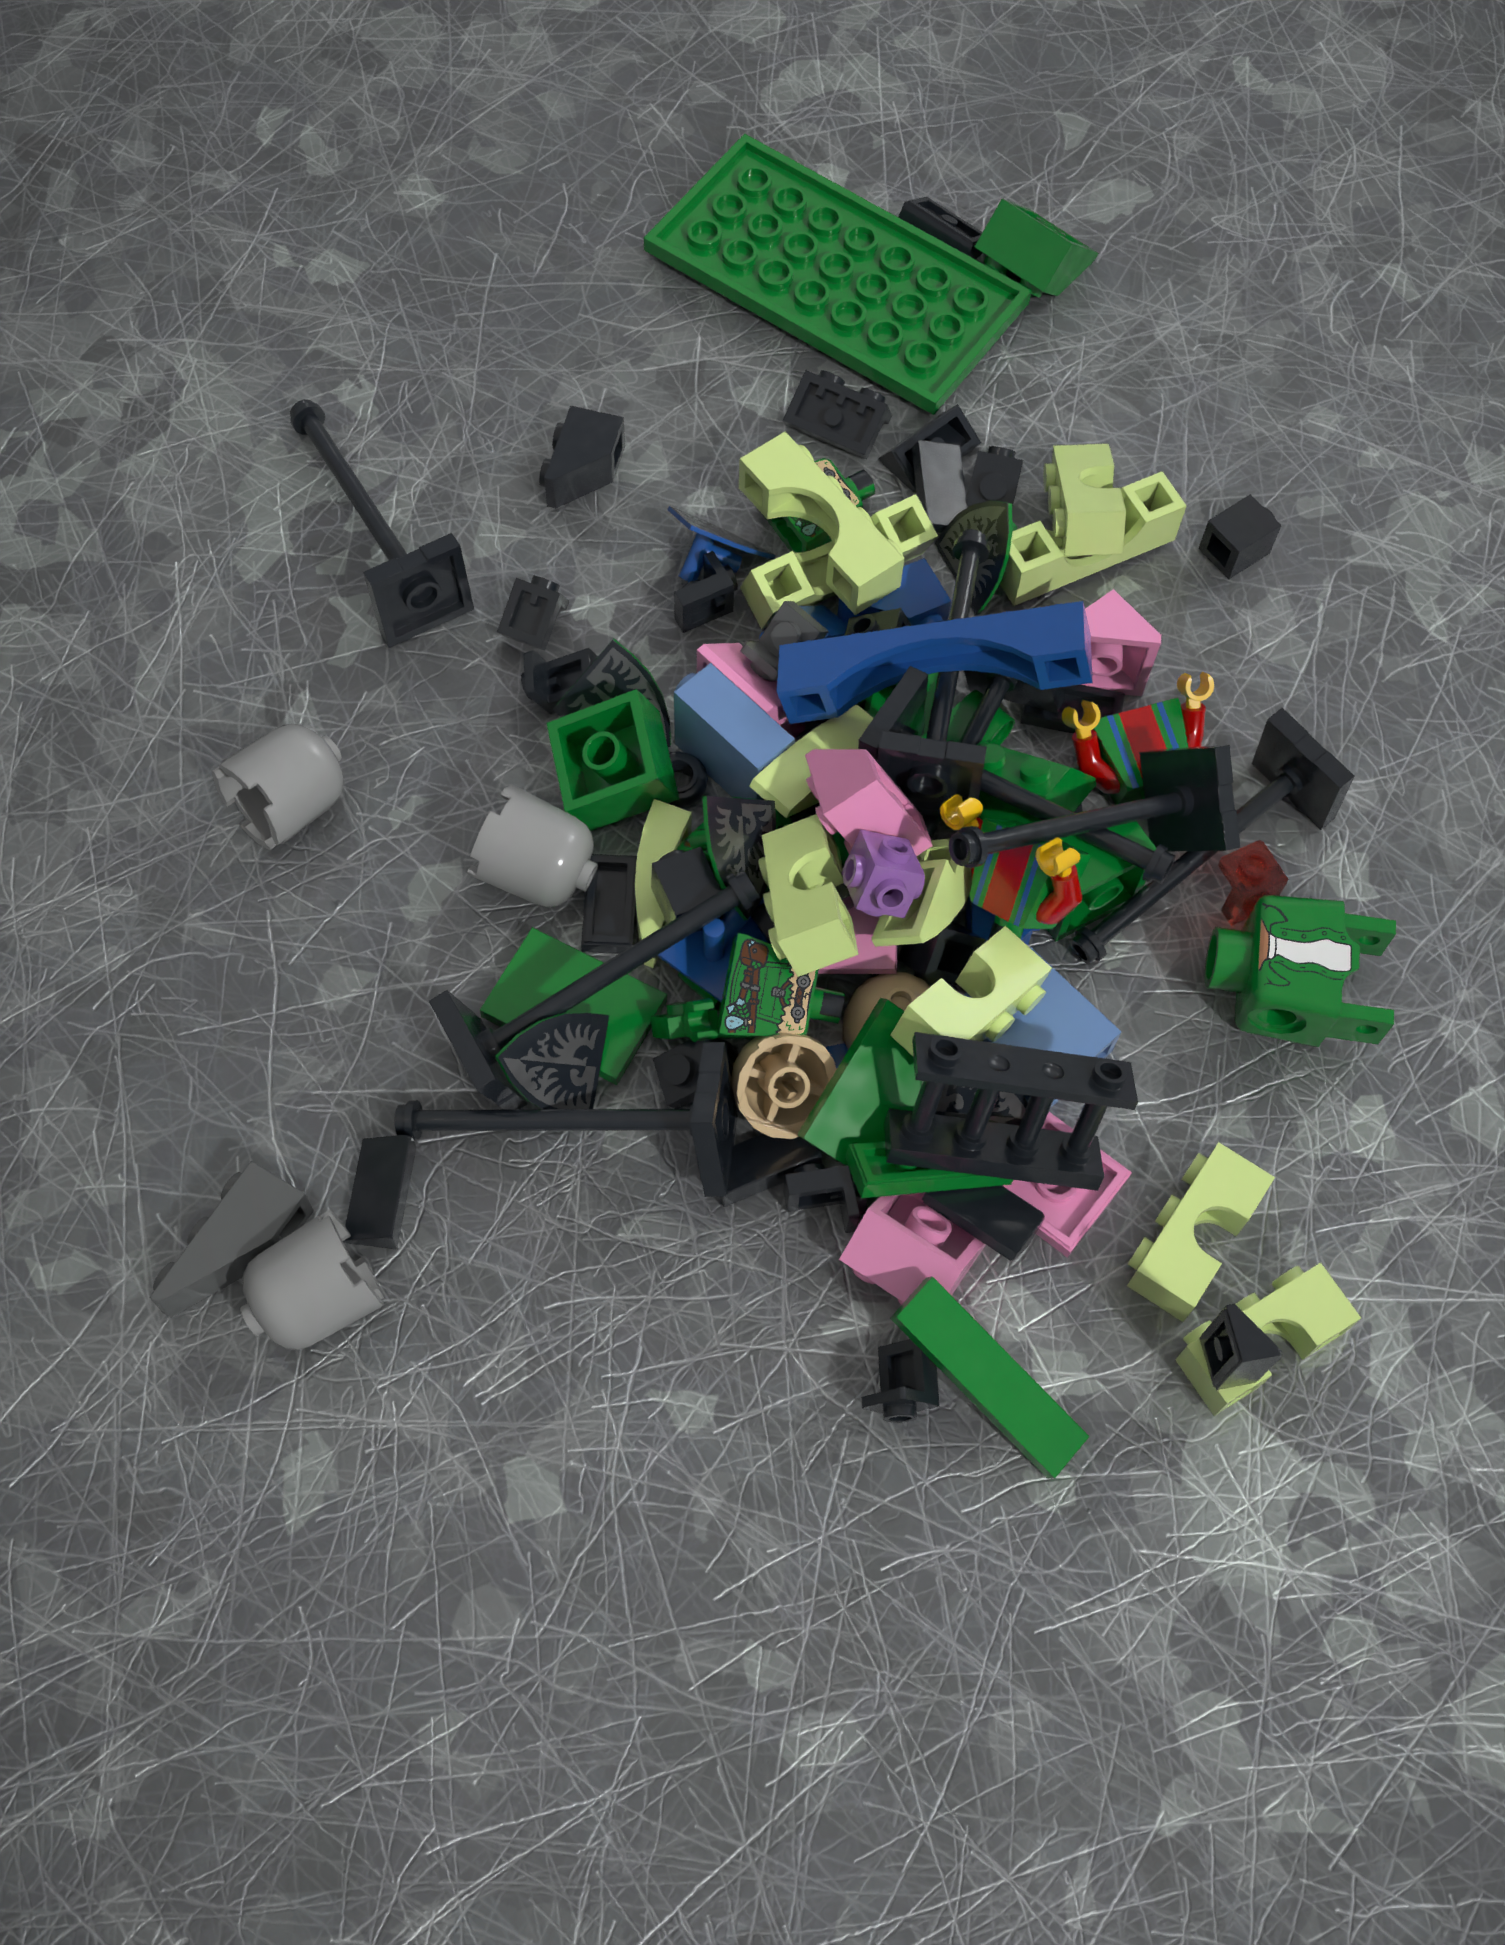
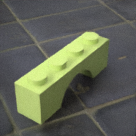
(788, 483)
(1039, 561)
(803, 575)

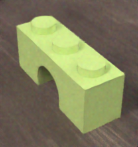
(1082, 498)
(808, 913)
(998, 977)
(1174, 1267)
(1304, 1310)

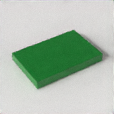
(547, 966)
(865, 1085)

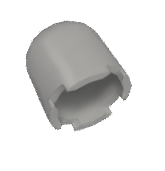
(281, 782)
(533, 850)
(308, 1286)

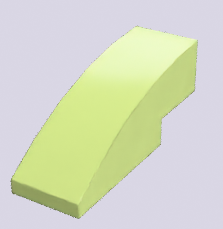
(787, 774)
(662, 833)
(941, 900)

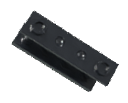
(1002, 1149)

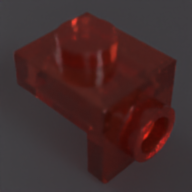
(1252, 875)

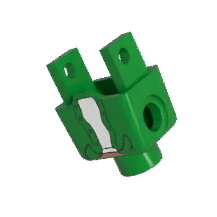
(1293, 968)

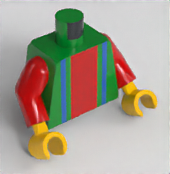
(1111, 744)
(1020, 885)

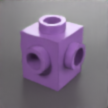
(883, 874)

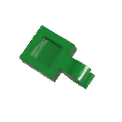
(687, 1019)

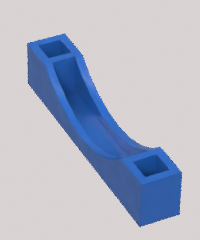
(1035, 645)

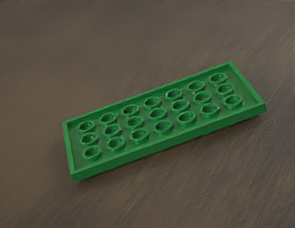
(838, 272)

